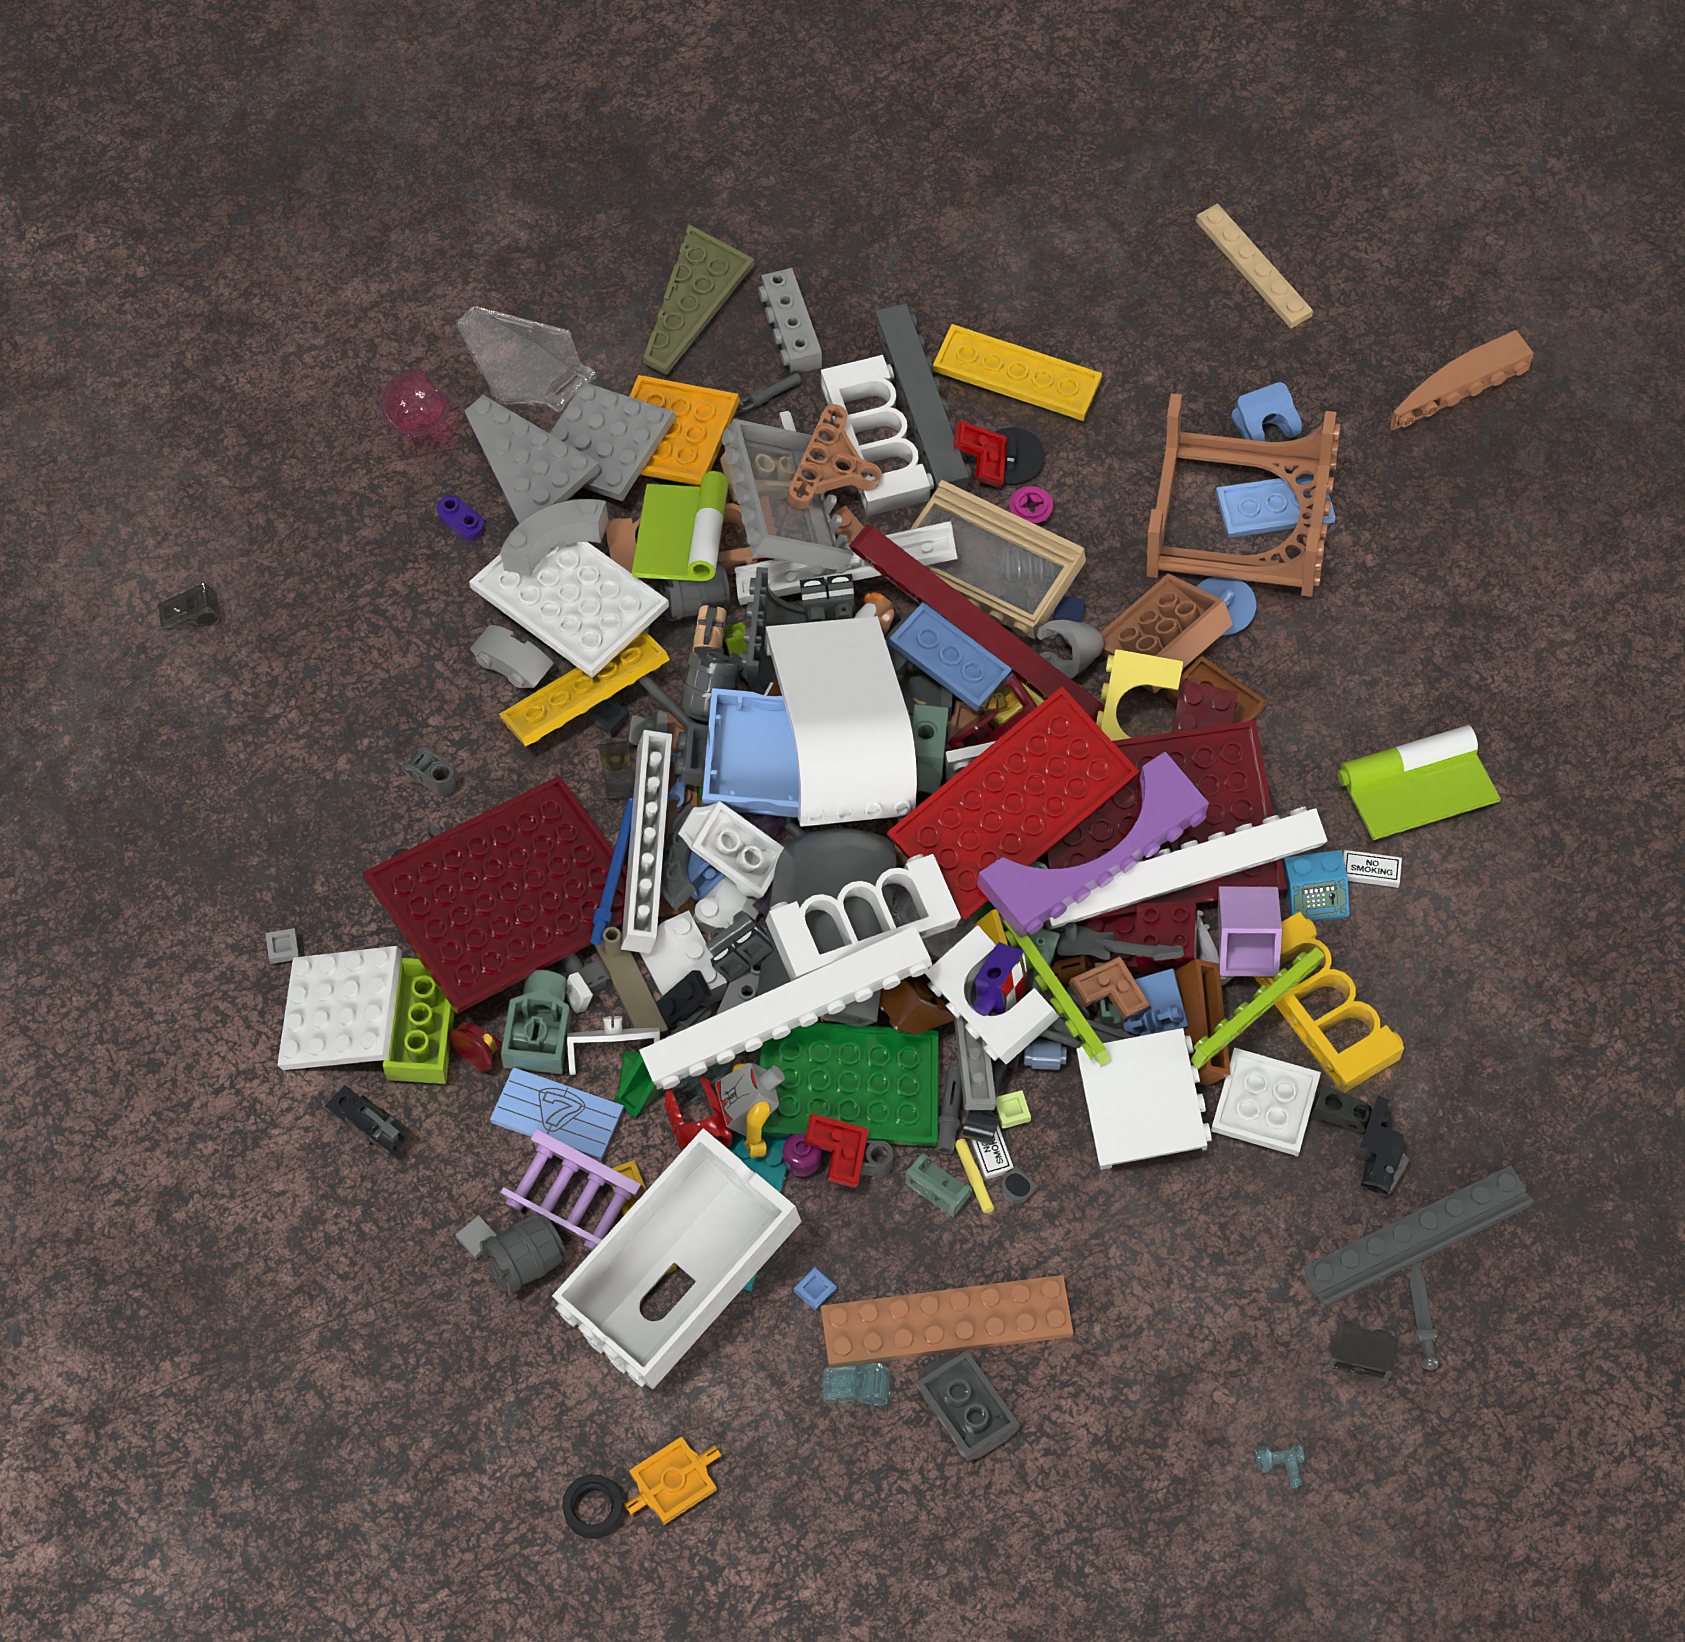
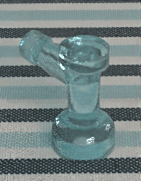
(1291, 1457)

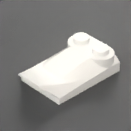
(732, 847)
(721, 905)

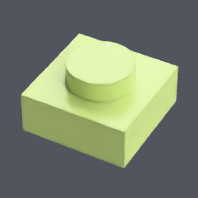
(1012, 1109)

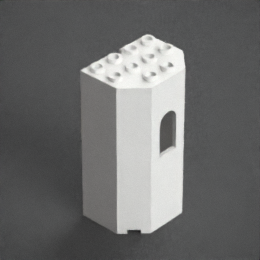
(706, 1219)

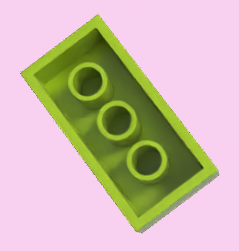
(419, 1029)

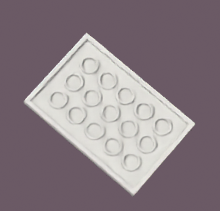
(574, 603)

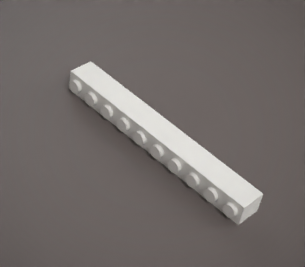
(1201, 863)
(786, 1008)

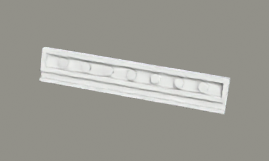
(925, 544)

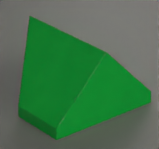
(635, 1086)

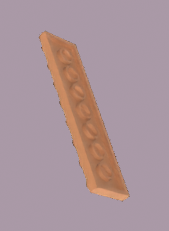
(946, 1321)

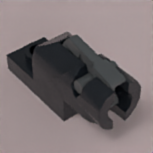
(367, 1120)
(1381, 1152)

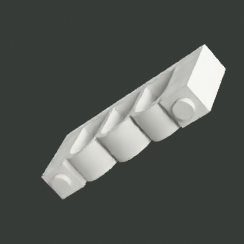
(868, 379)
(921, 879)

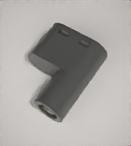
(594, 974)

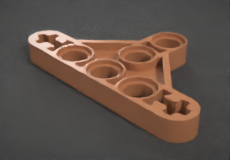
(826, 472)

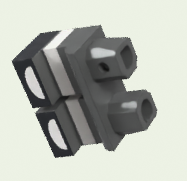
(841, 601)
(737, 946)

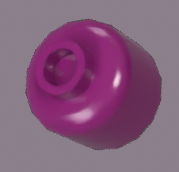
(800, 1158)

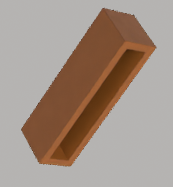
(1203, 1005)

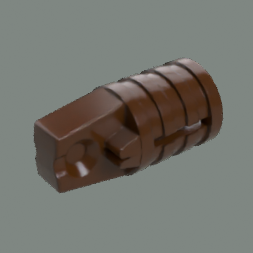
(1070, 968)

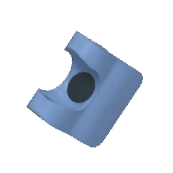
(1265, 406)

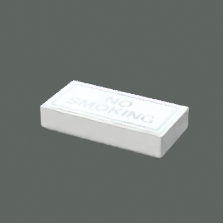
(1372, 868)
(993, 1158)

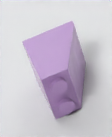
(1249, 931)

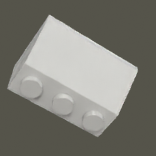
(677, 952)

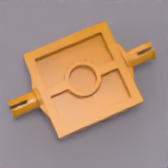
(672, 1480)

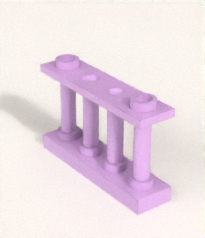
(572, 1162)

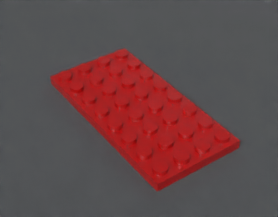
(1016, 797)

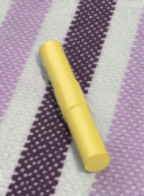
(974, 1176)

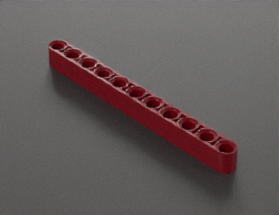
(928, 588)

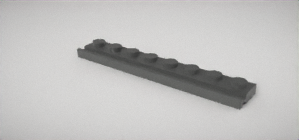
(1416, 1236)

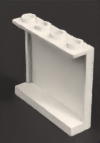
(1144, 1099)

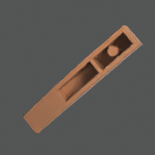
(1466, 376)

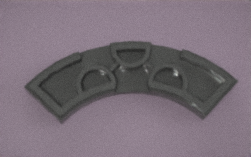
(674, 875)

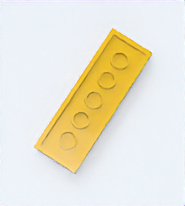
(1017, 372)
(578, 691)

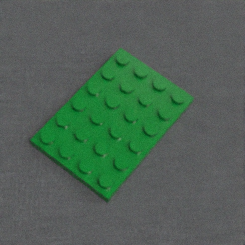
(856, 1077)

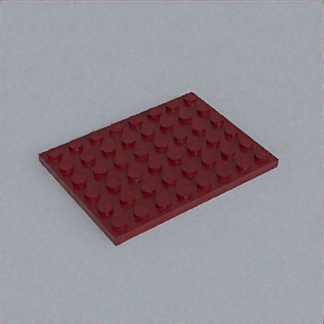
(1225, 769)
(501, 893)

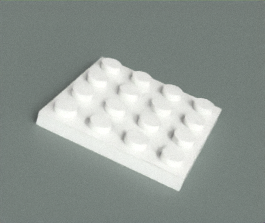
(340, 1008)

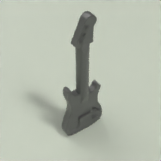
(1082, 940)

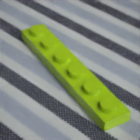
(1060, 999)
(1248, 1013)

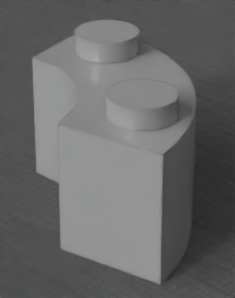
(502, 652)

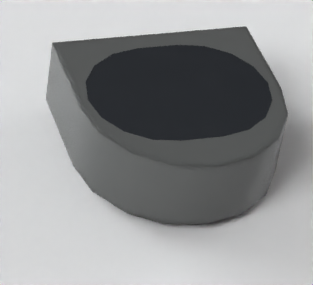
(1017, 1186)

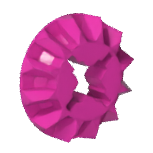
(1040, 500)

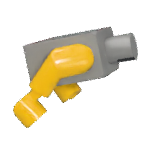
(747, 1101)

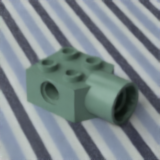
(929, 738)
(538, 1025)

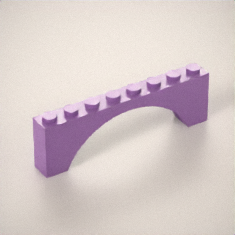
(1034, 895)

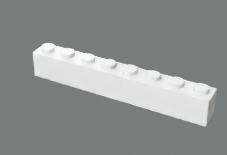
(646, 842)

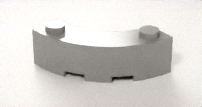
(562, 522)

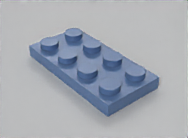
(949, 656)

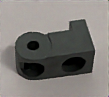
(1340, 1110)

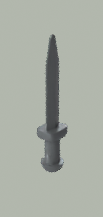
(1425, 1334)

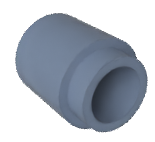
(1045, 1054)

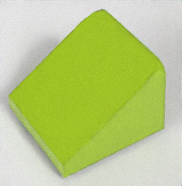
(734, 639)

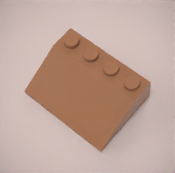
(1169, 623)

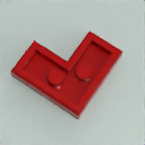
(988, 448)
(844, 1141)

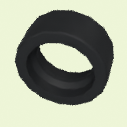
(592, 1482)

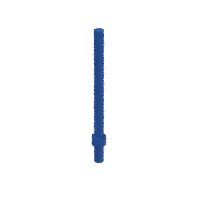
(603, 915)

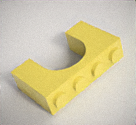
(1130, 671)

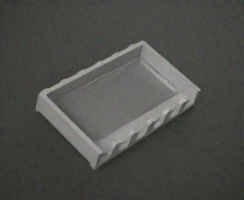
(762, 470)

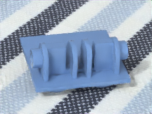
(1165, 1008)

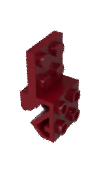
(1203, 706)
(1154, 926)

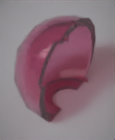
(414, 404)

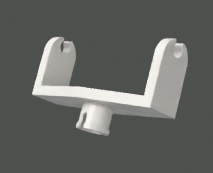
(609, 1034)

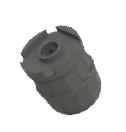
(688, 596)
(708, 670)
(523, 1252)

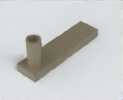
(630, 984)

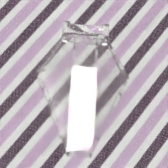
(523, 358)

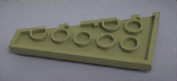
(696, 290)

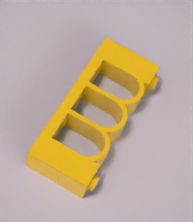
(1360, 1060)

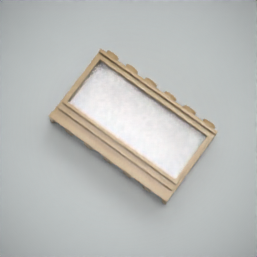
(1003, 560)

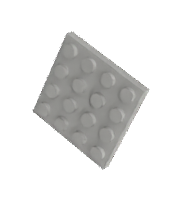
(615, 433)

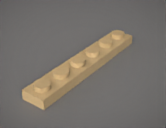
(1254, 266)

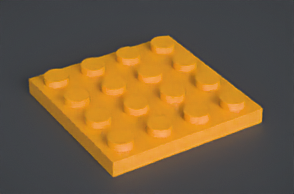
(695, 434)

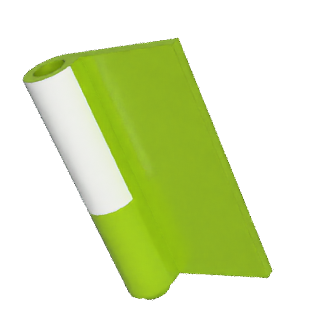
(681, 530)
(1418, 782)

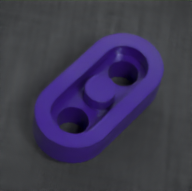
(458, 516)

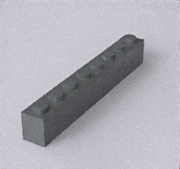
(921, 396)

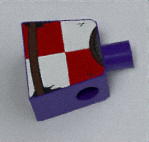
(1001, 980)

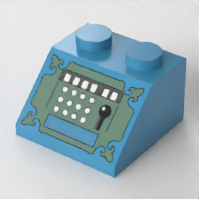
(1317, 885)

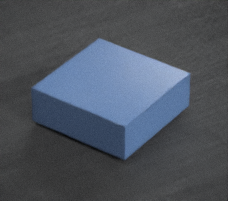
(815, 1289)

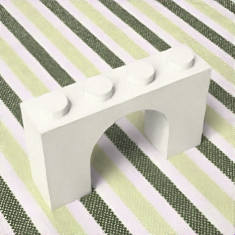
(1003, 1033)

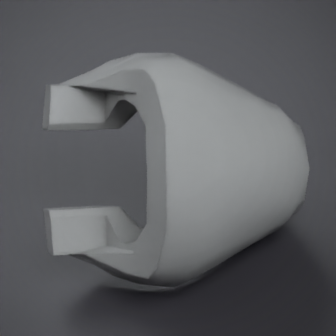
(1081, 637)

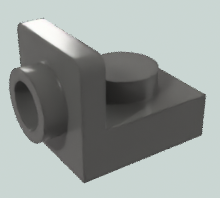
(637, 724)

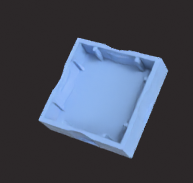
(750, 755)

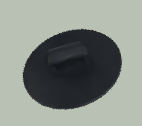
(1023, 455)

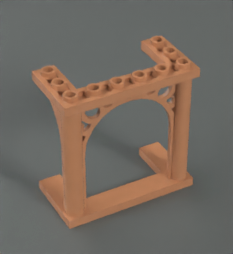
(1308, 455)

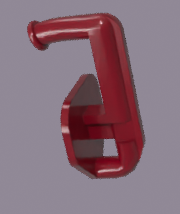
(979, 727)

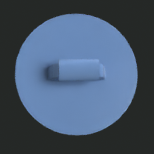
(1237, 598)

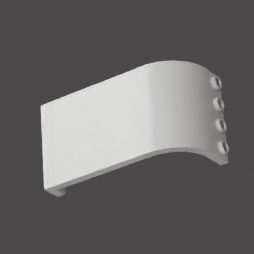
(845, 720)

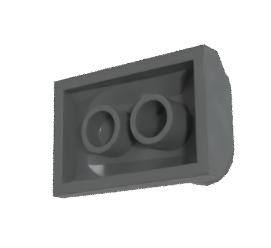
(966, 1404)

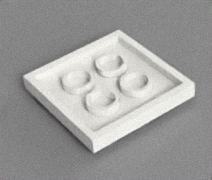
(1266, 1102)

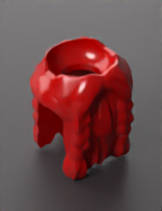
(713, 1124)

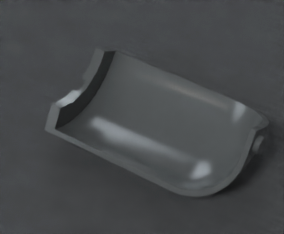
(824, 864)

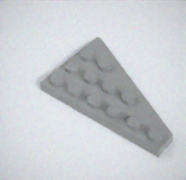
(526, 460)

